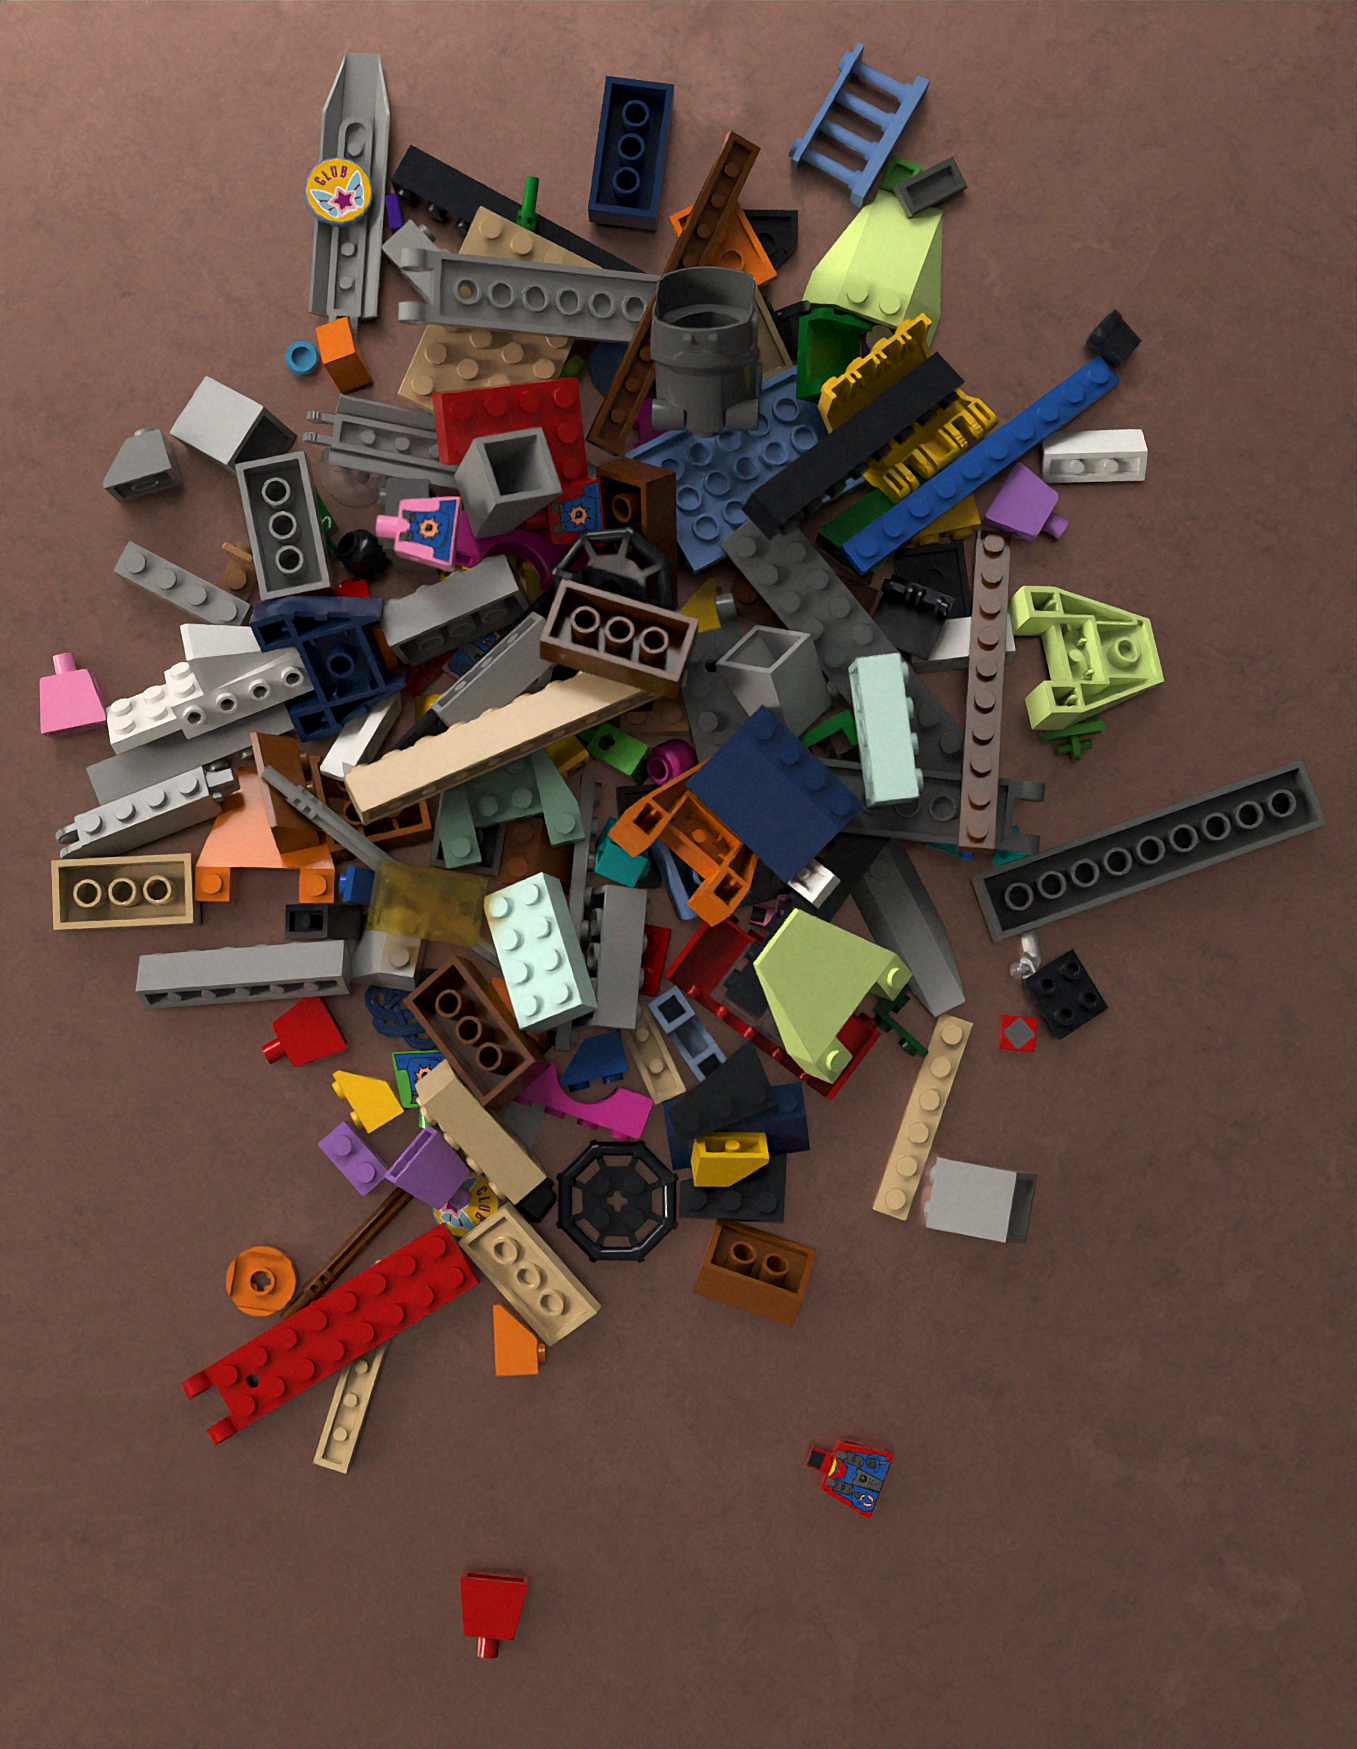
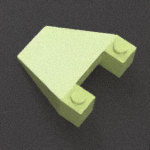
(1091, 652)
(816, 981)

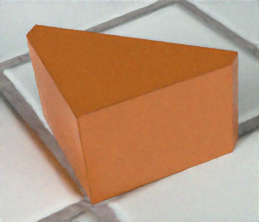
(343, 355)

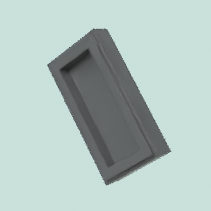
(930, 187)

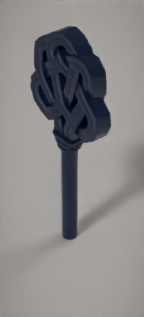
(390, 1010)

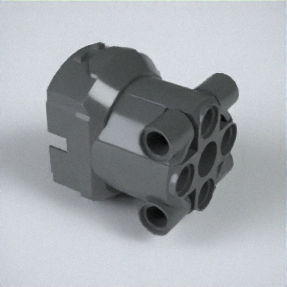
(706, 351)

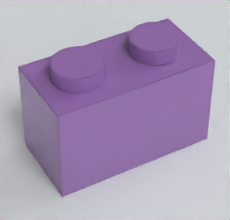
(355, 1157)

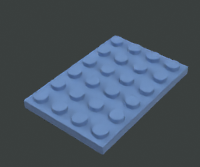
(723, 471)

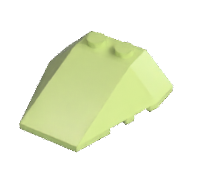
(883, 266)

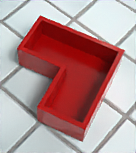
(511, 408)

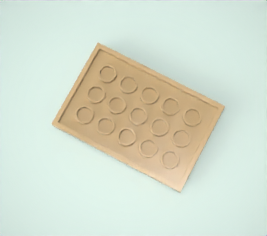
(478, 358)

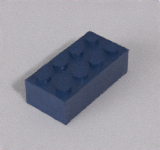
(631, 153)

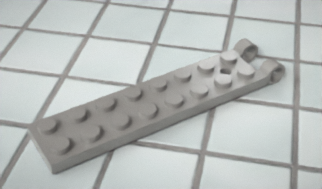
(528, 297)

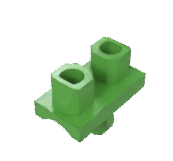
(1083, 728)

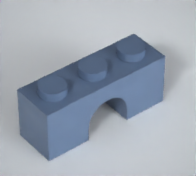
(687, 1033)

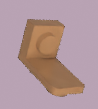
(239, 574)

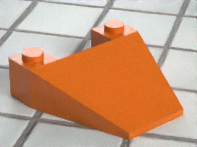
(697, 838)
(245, 841)

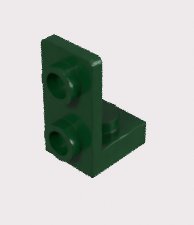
(887, 1023)

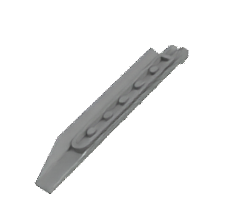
(349, 257)
(386, 441)
(906, 920)

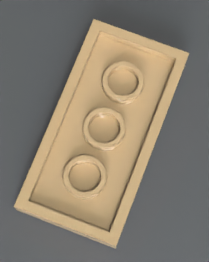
(529, 1274)

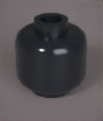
(361, 554)
(537, 1202)

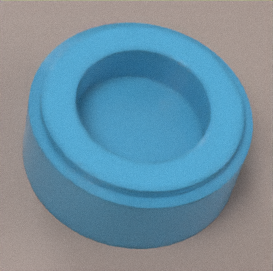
(302, 358)

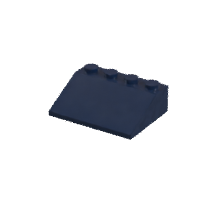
(774, 794)

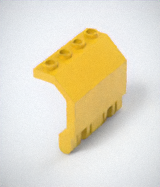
(928, 447)

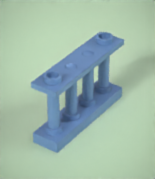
(875, 153)

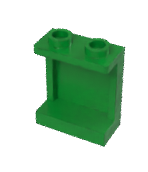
(825, 349)
(842, 724)

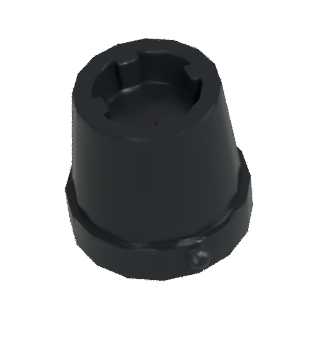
(787, 323)
(1113, 338)

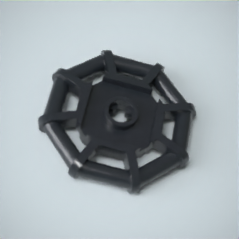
(617, 566)
(602, 1215)

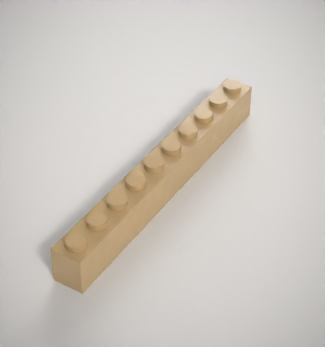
(488, 742)

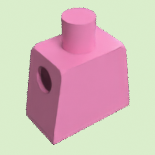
(70, 699)

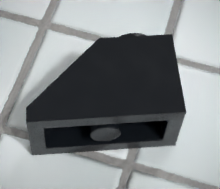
(323, 921)

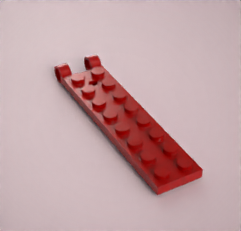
(336, 1329)

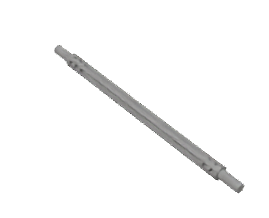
(352, 840)

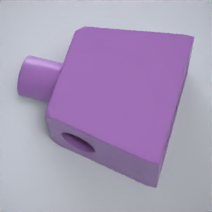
(1025, 507)
(431, 1171)

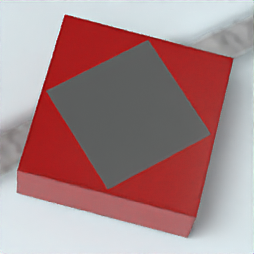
(1018, 1033)

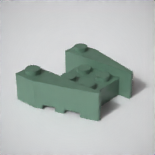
(505, 795)

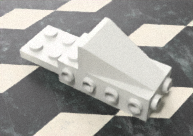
(219, 666)

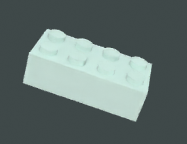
(884, 730)
(539, 953)

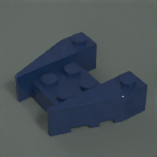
(337, 654)

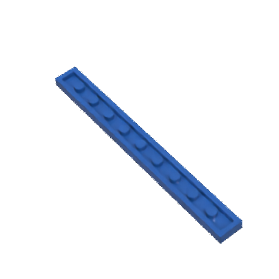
(979, 466)

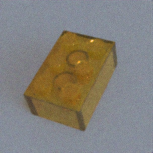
(426, 903)

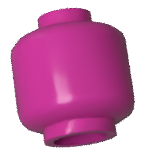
(670, 760)

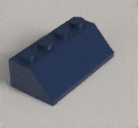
(783, 1125)

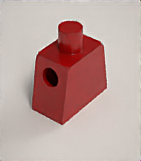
(306, 1034)
(491, 1608)

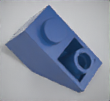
(357, 885)
(596, 1058)

